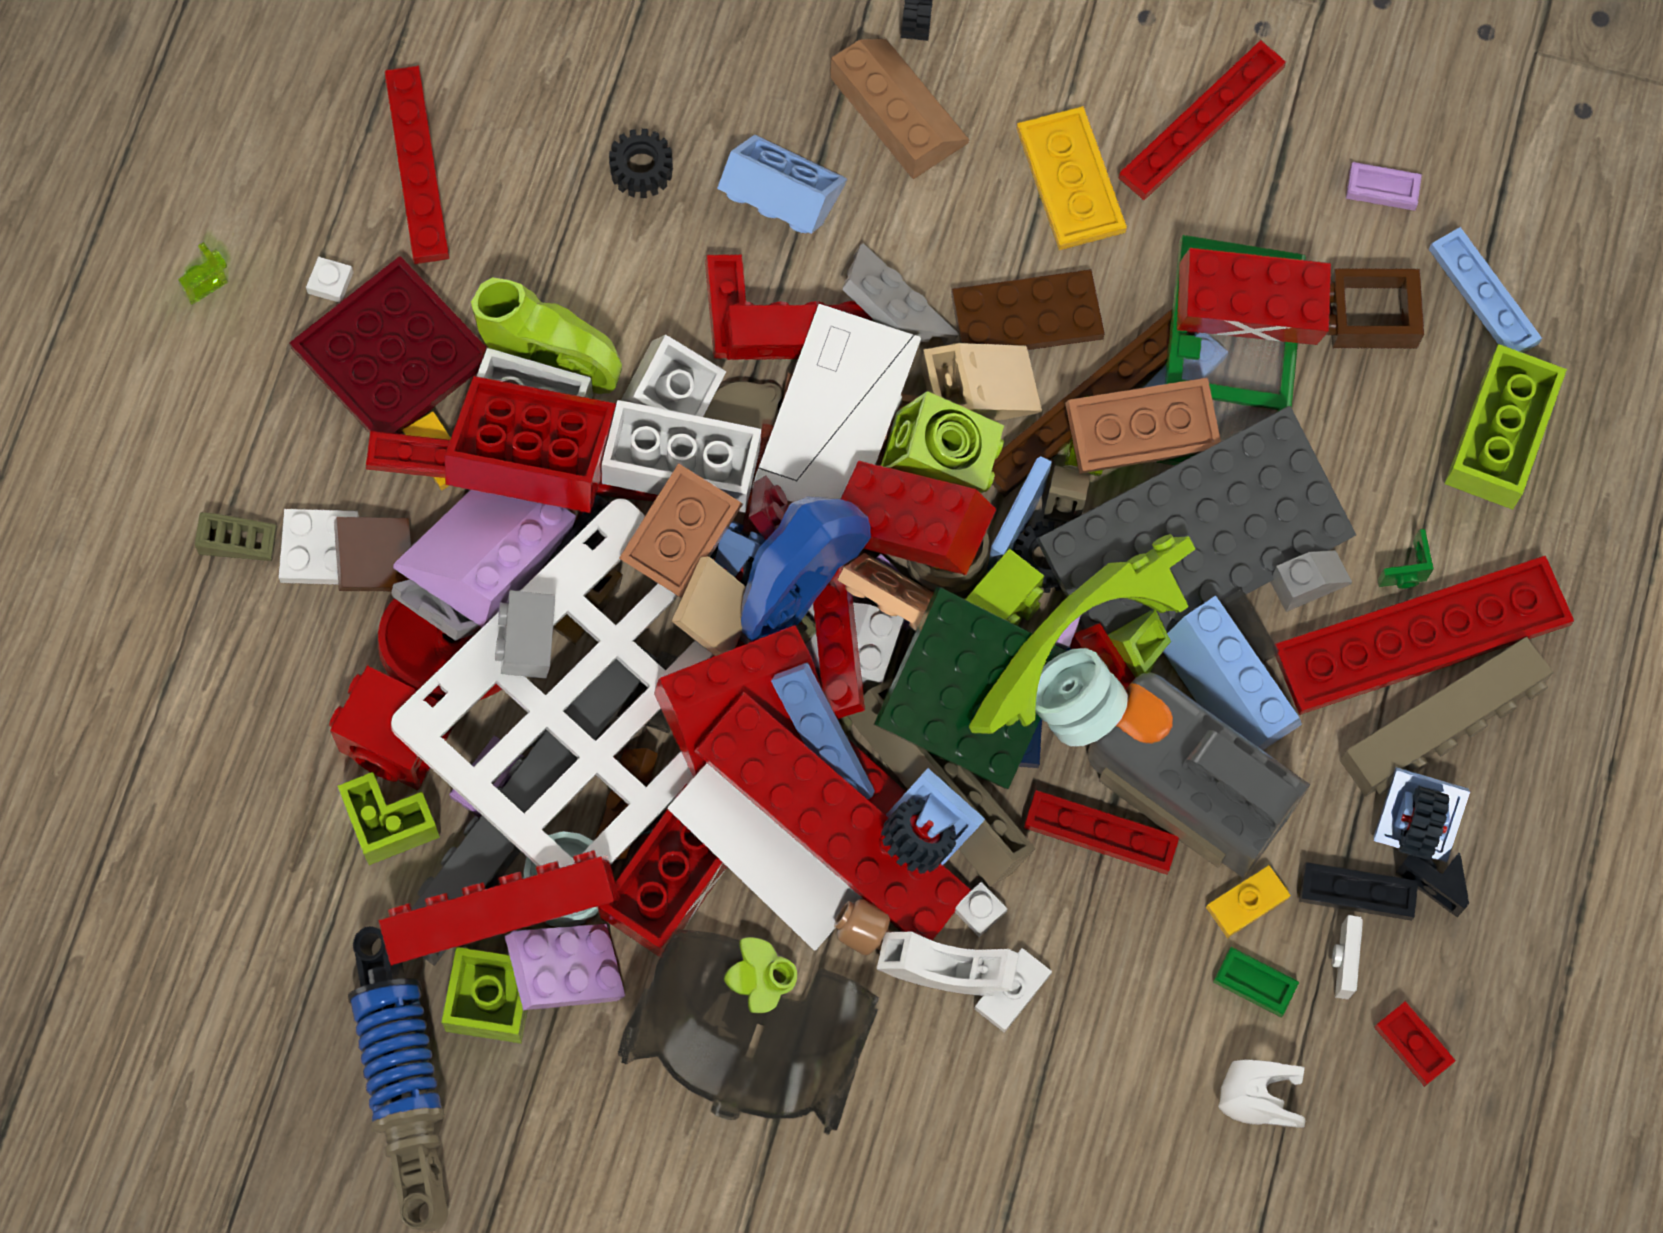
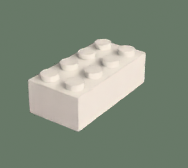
(651, 442)

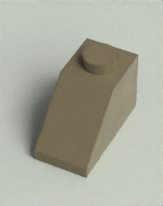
(1066, 494)

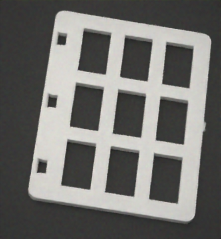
(475, 672)

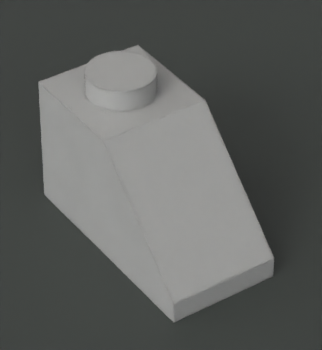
(1309, 578)

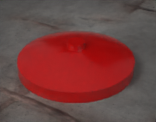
(415, 648)

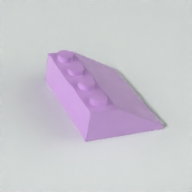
(485, 551)

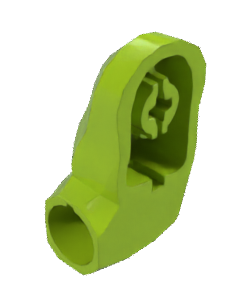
(547, 333)

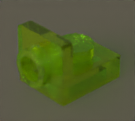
(204, 278)

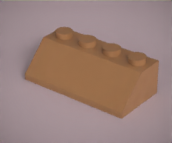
(896, 105)

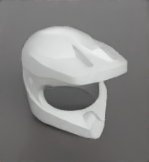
(1246, 1096)

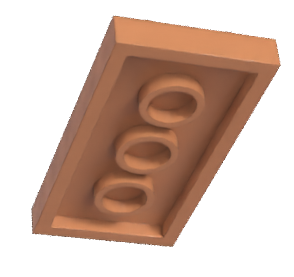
(1142, 425)

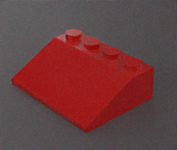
(529, 444)
(704, 691)

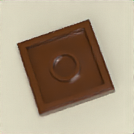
(368, 552)

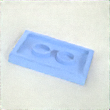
(1021, 511)

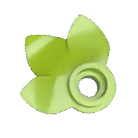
(755, 975)

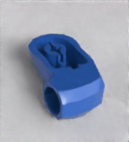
(800, 562)

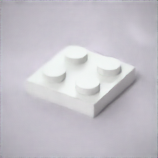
(309, 546)

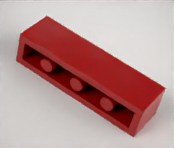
(773, 329)

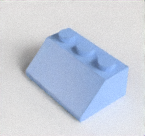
(781, 184)

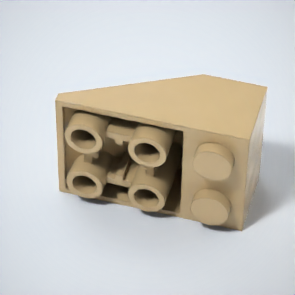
(983, 378)

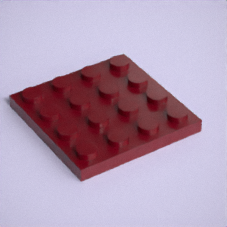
(390, 350)

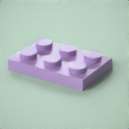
(564, 966)

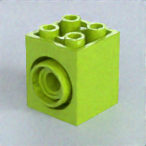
(944, 442)

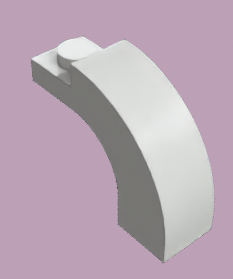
(947, 967)

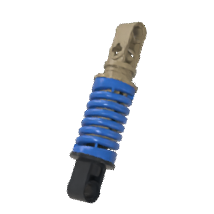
(399, 1079)

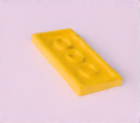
(1071, 178)

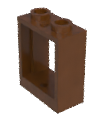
(1385, 337)

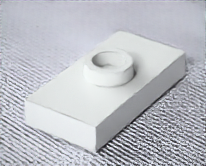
(1347, 957)
(1007, 1005)

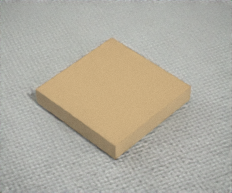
(712, 607)

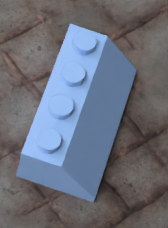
(1228, 675)

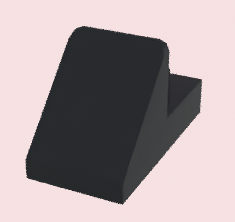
(1445, 889)

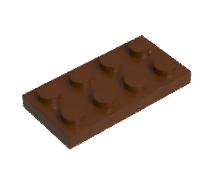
(1030, 311)

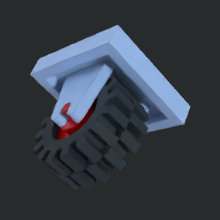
(1421, 815)
(928, 824)

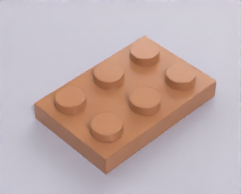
(680, 529)

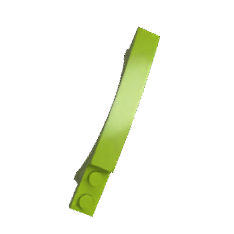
(1140, 579)

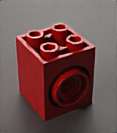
(365, 730)

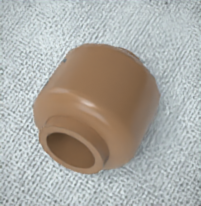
(862, 926)

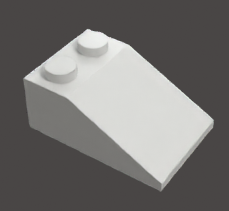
(877, 642)

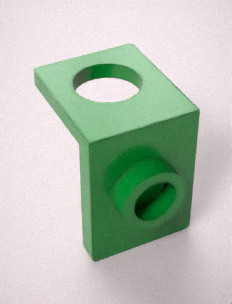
(1410, 575)

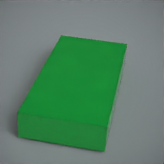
(1256, 982)

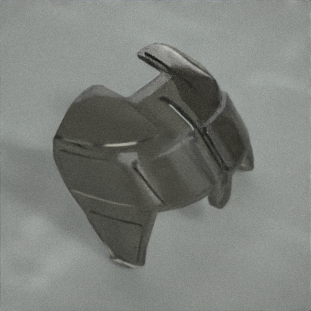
(707, 1028)

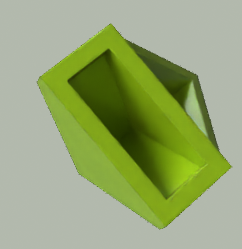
(1141, 642)

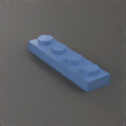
(819, 725)

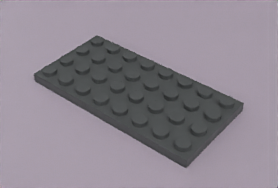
(1239, 502)

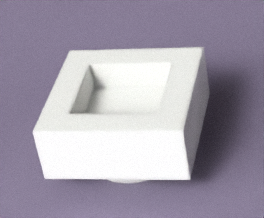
(329, 279)
(980, 909)

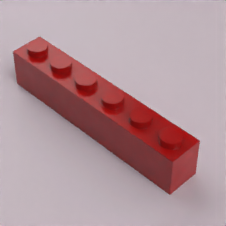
(498, 909)

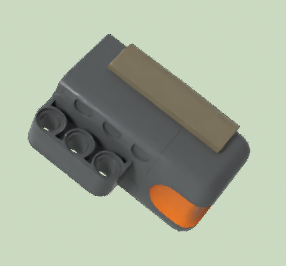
(1196, 775)

